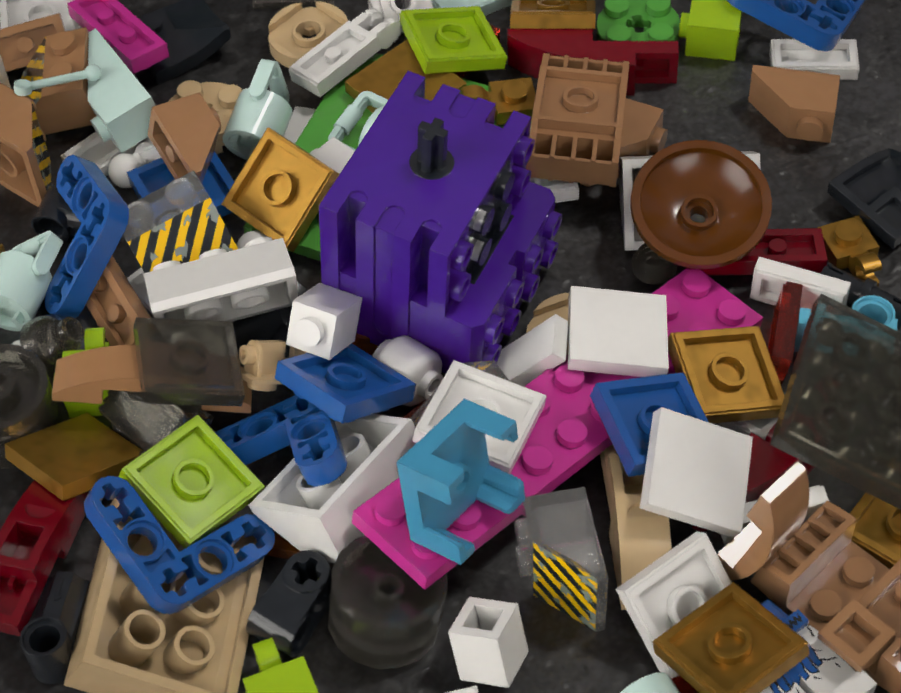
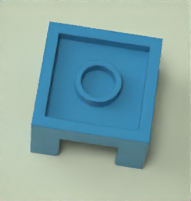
(451, 472)

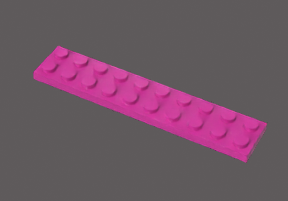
(561, 442)

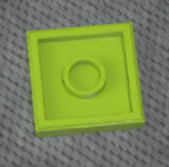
(452, 39)
(192, 481)

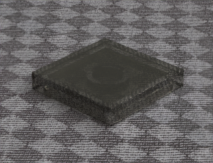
(188, 362)

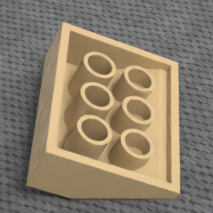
(138, 650)

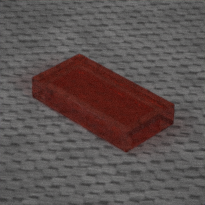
(784, 328)

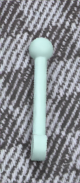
(24, 87)

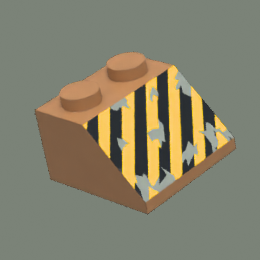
(65, 104)
(23, 151)

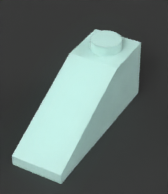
(116, 97)

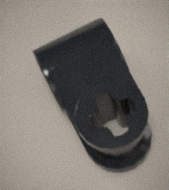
(293, 603)

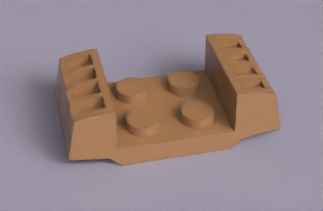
(578, 120)
(822, 574)

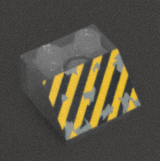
(175, 224)
(563, 555)

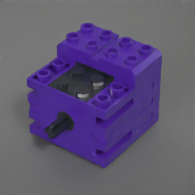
(439, 224)

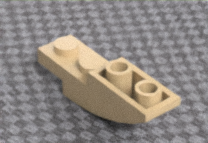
(634, 533)

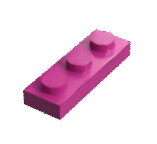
(122, 30)

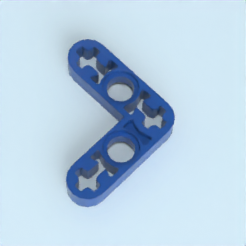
(813, 25)
(103, 223)
(294, 424)
(166, 562)

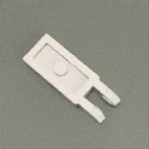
(344, 51)

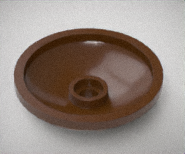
(704, 181)

